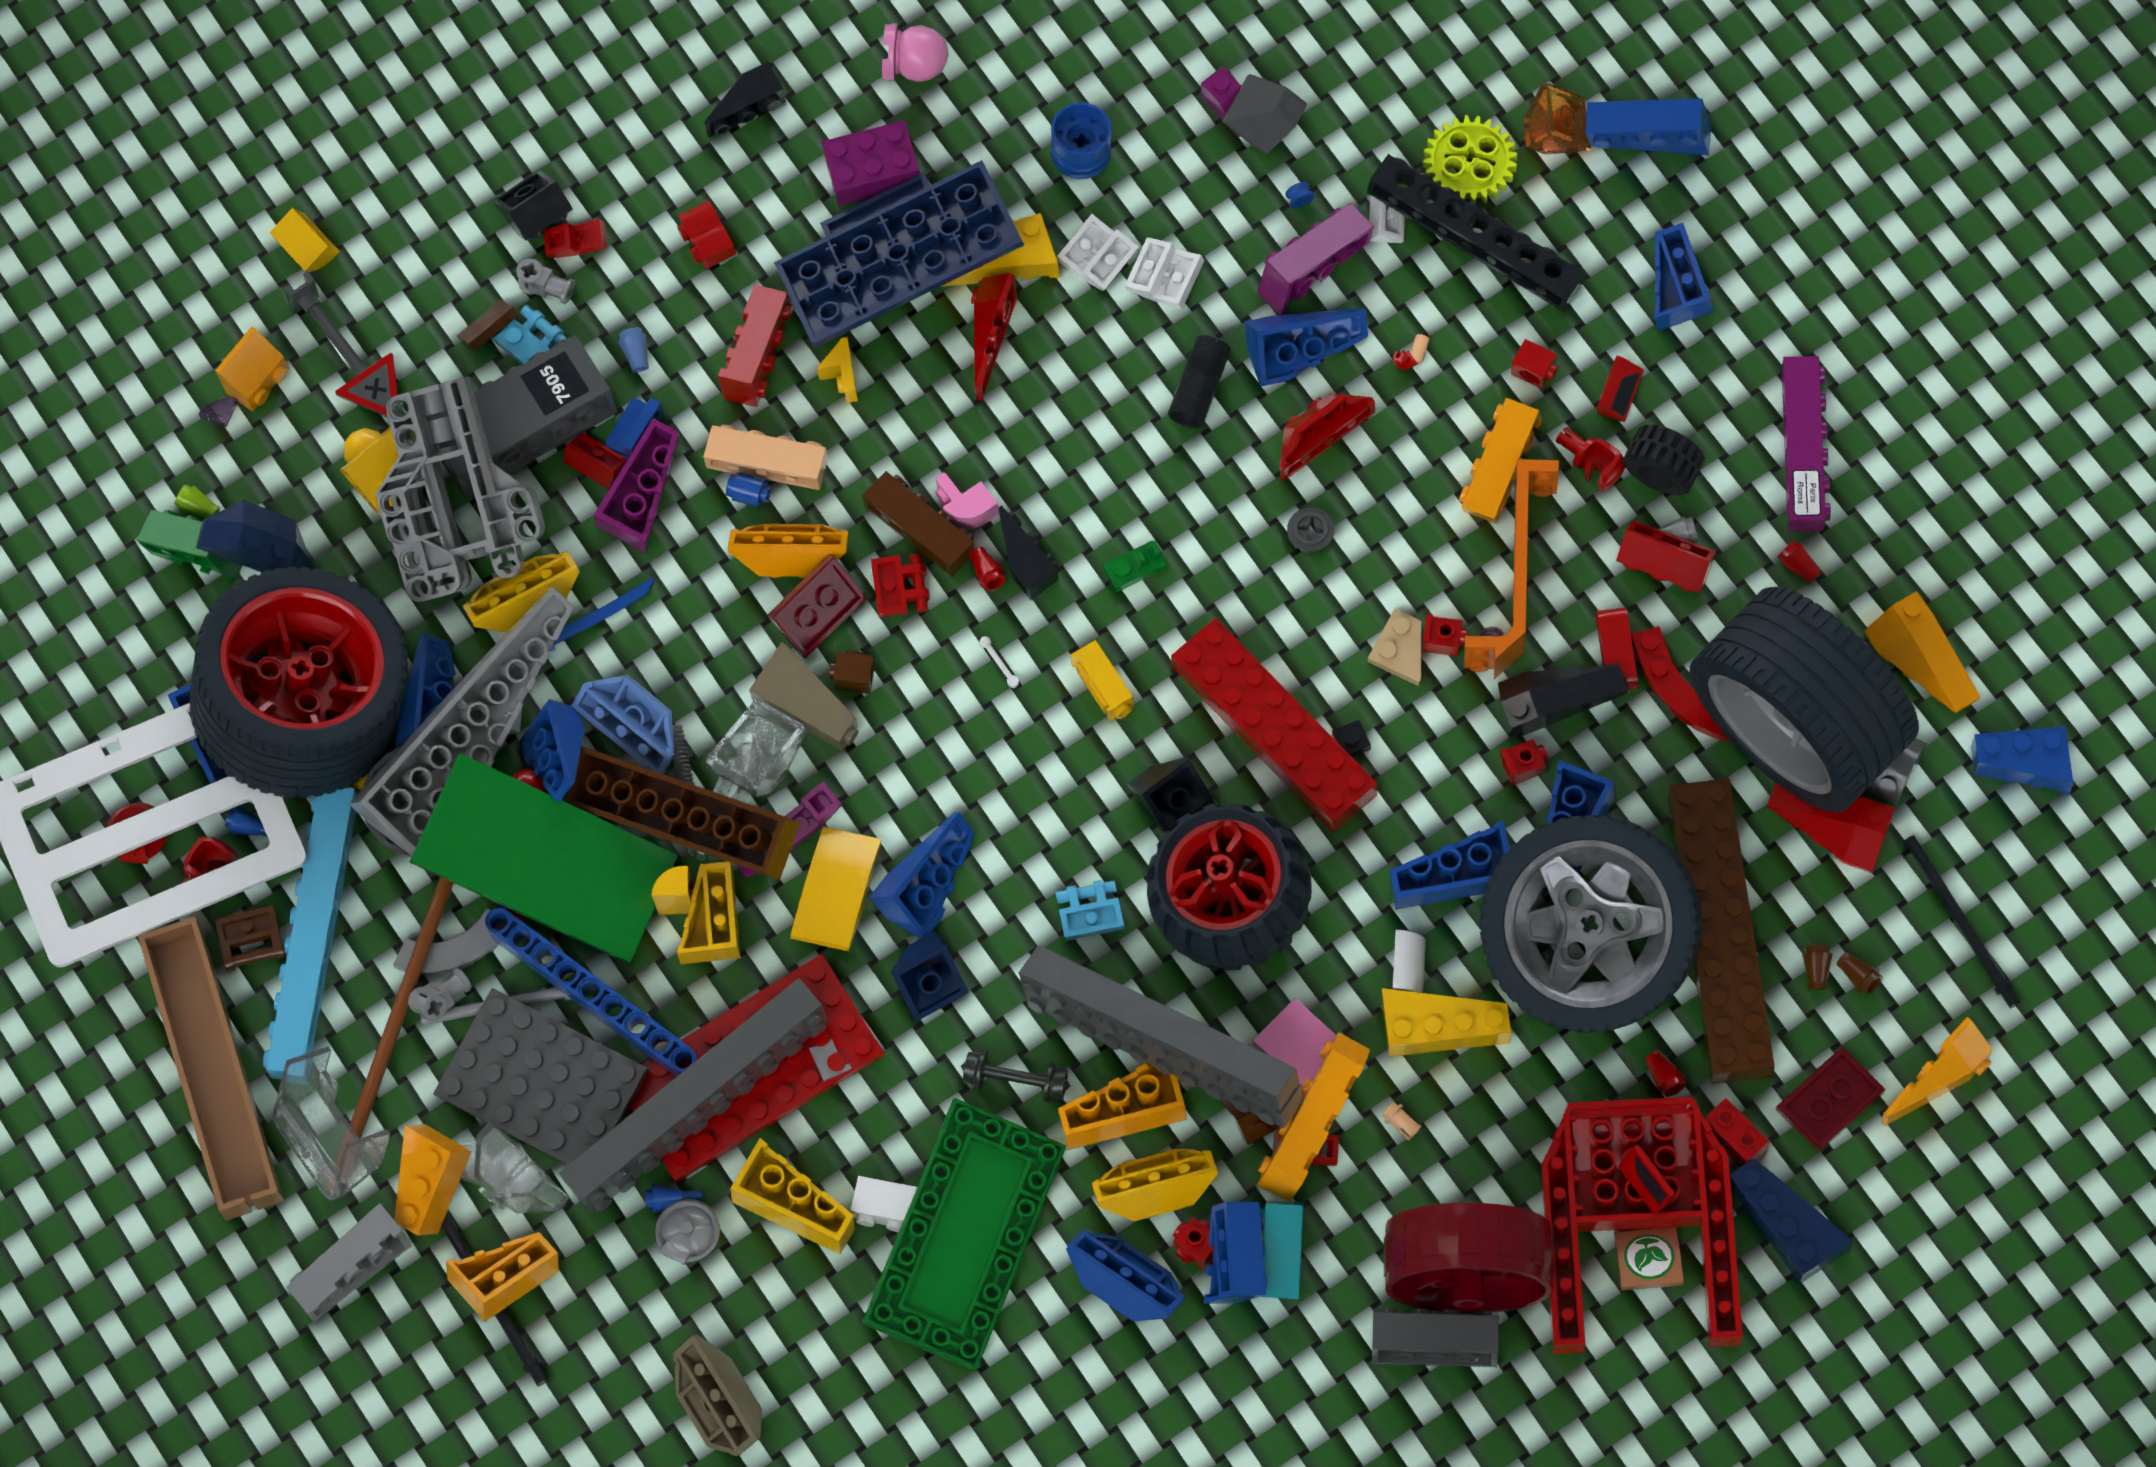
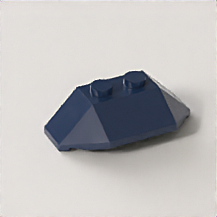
(254, 538)

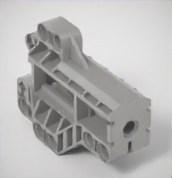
(420, 467)

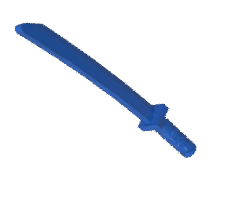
(604, 612)

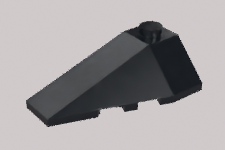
(1549, 696)

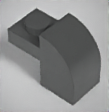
(1895, 777)

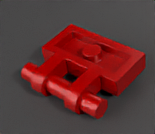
(890, 587)

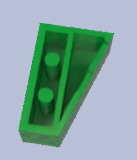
(176, 540)

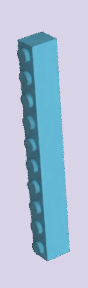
(312, 930)

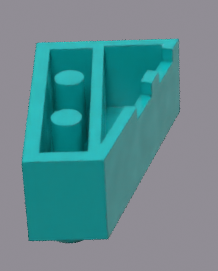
(1283, 1248)

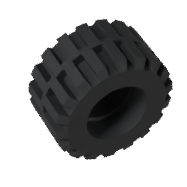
(1664, 459)

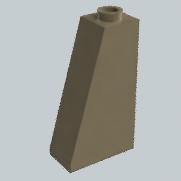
(800, 695)

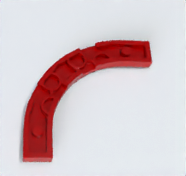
(1669, 684)

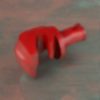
(1594, 456)
(206, 856)

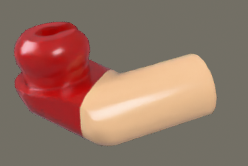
(1413, 357)

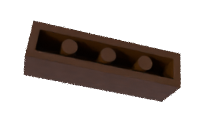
(919, 523)

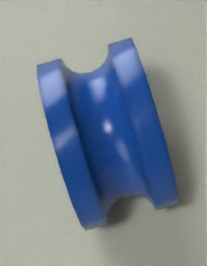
(1299, 195)

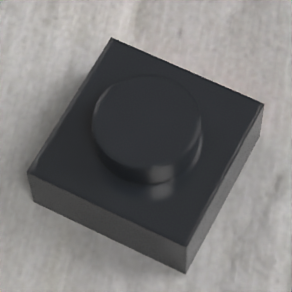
(1352, 738)

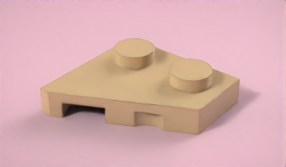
(1399, 647)

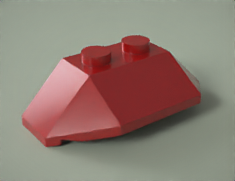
(1320, 428)

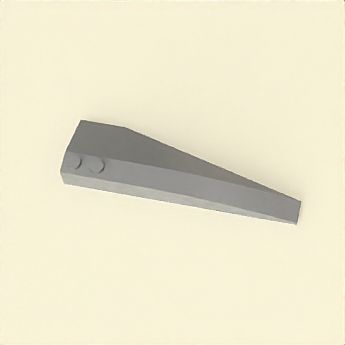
(468, 722)

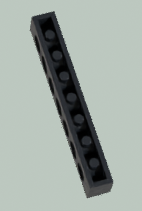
(1481, 246)

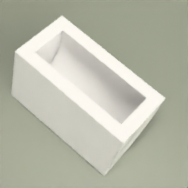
(1409, 961)

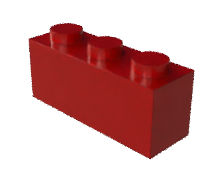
(1665, 556)

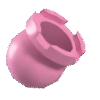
(915, 53)

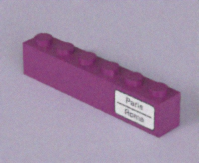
(1804, 444)

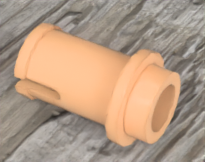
(1401, 1121)

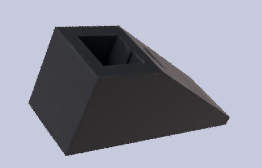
(749, 96)
(1028, 564)

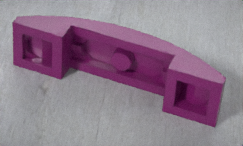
(812, 814)

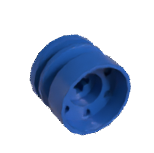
(1083, 127)

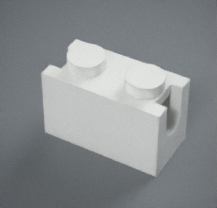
(881, 1202)

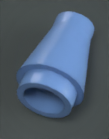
(634, 348)

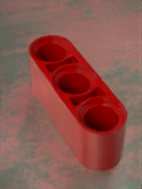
(1617, 643)

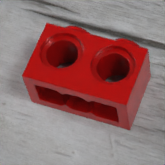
(1736, 1133)

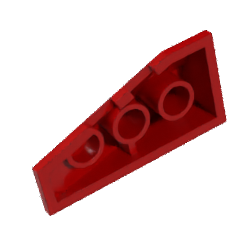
(992, 313)
(1851, 835)

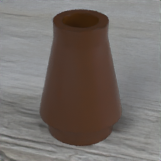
(1817, 966)
(1860, 973)

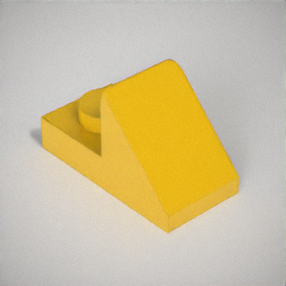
(839, 366)

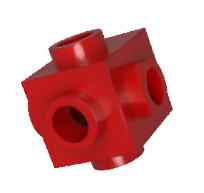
(1185, 1243)

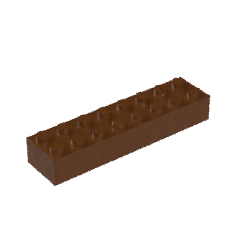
(682, 813)

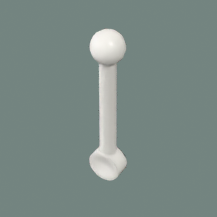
(1012, 680)

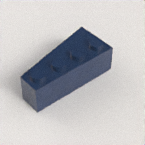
(1789, 1223)

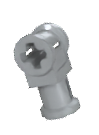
(542, 281)
(438, 995)

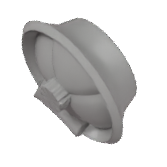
(687, 1231)

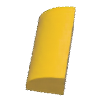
(304, 241)
(673, 891)

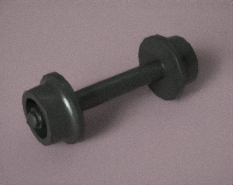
(976, 1068)

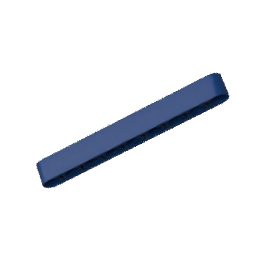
(582, 984)

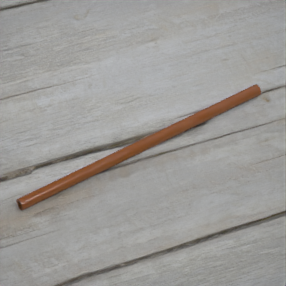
(400, 1006)

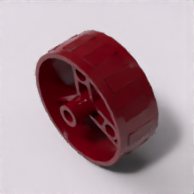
(1468, 1257)

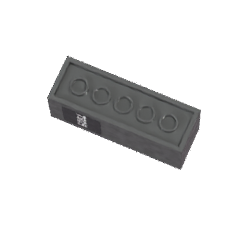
(536, 408)

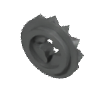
(1302, 520)

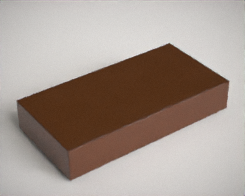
(487, 325)

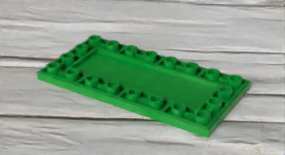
(542, 858)
(964, 1234)

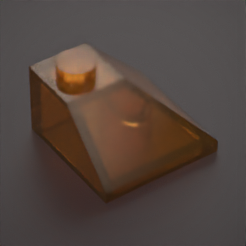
(1556, 122)

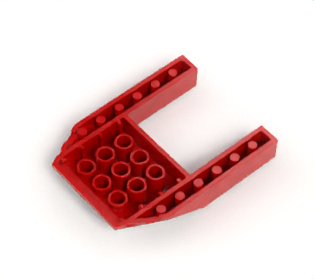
(1591, 1193)

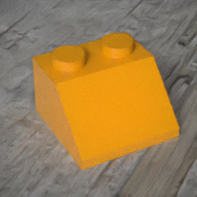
(252, 370)

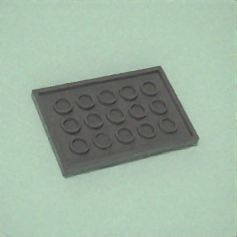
(539, 1079)

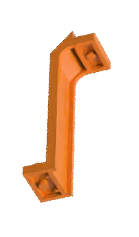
(1499, 652)

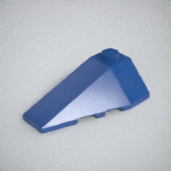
(1292, 342)
(427, 686)
(554, 746)
(918, 886)

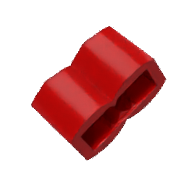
(706, 234)

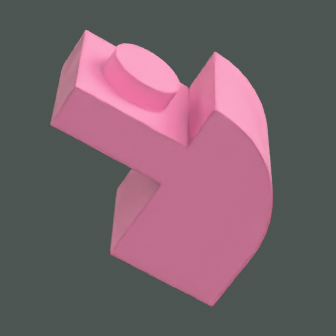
(967, 509)

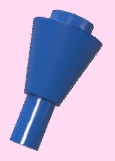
(244, 823)
(661, 1196)

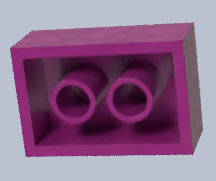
(869, 162)

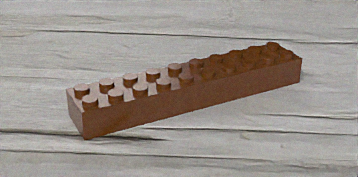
(1727, 954)

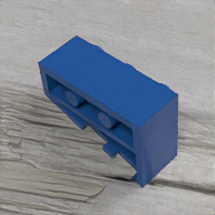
(1678, 282)
(1237, 1254)

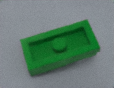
(1135, 566)

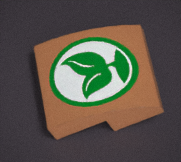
(1648, 1258)

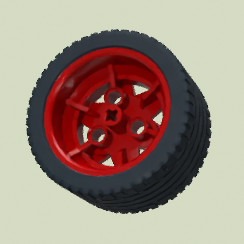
(276, 740)

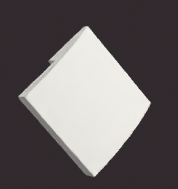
(1097, 253)
(1164, 273)

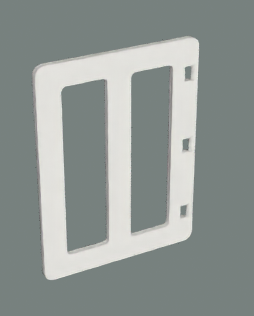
(39, 872)

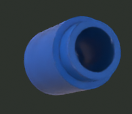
(748, 489)

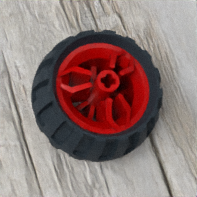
(1217, 844)

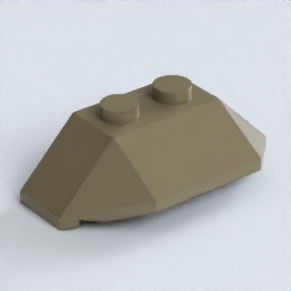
(716, 1397)

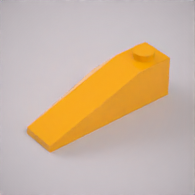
(1917, 646)
(1958, 1061)

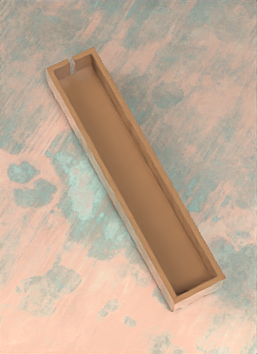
(210, 1068)

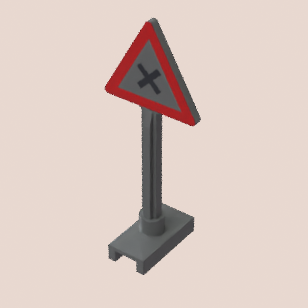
(373, 384)

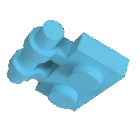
(519, 340)
(1090, 918)

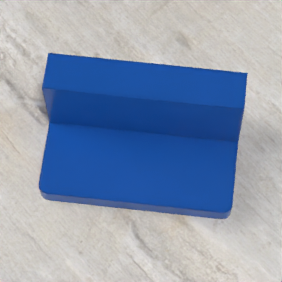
(633, 425)

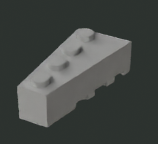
(349, 1263)

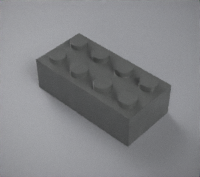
(1435, 1338)

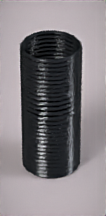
(1198, 387)

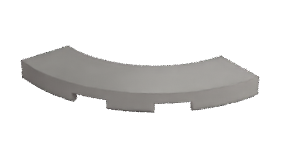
(453, 953)

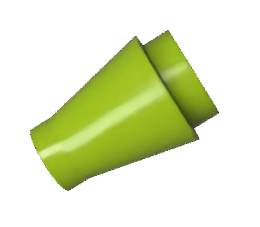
(194, 502)

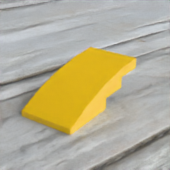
(836, 889)

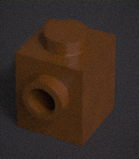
(852, 672)

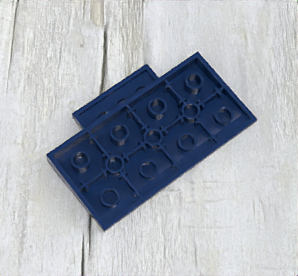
(896, 250)

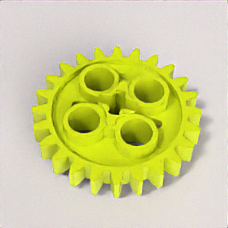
(1474, 137)

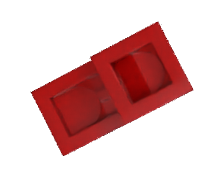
(576, 240)

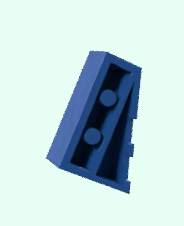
(2025, 757)

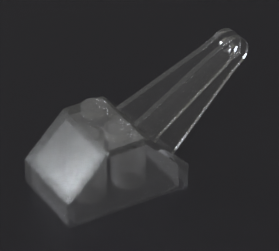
(755, 753)
(509, 1174)

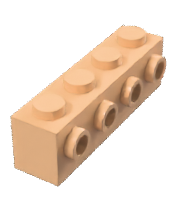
(766, 456)

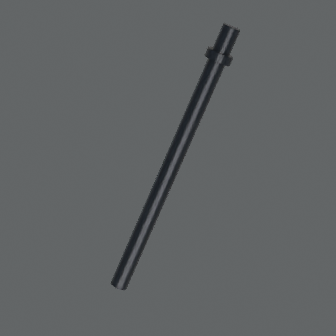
(2002, 985)
(531, 1364)

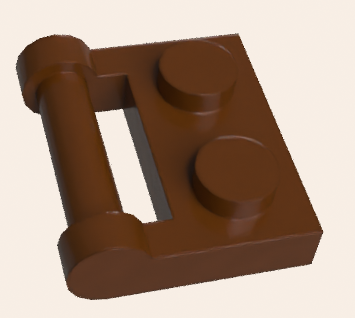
(248, 929)

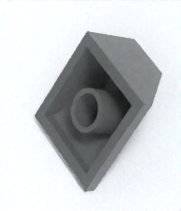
(1264, 112)

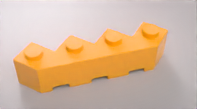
(1310, 1124)

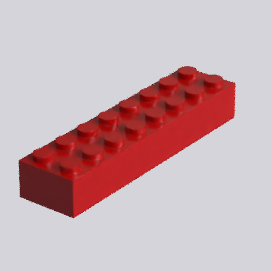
(1274, 725)

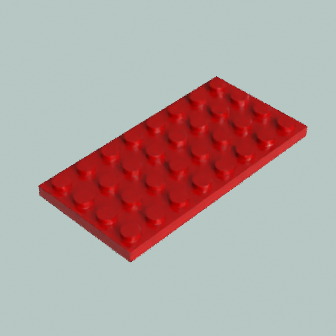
(785, 1089)

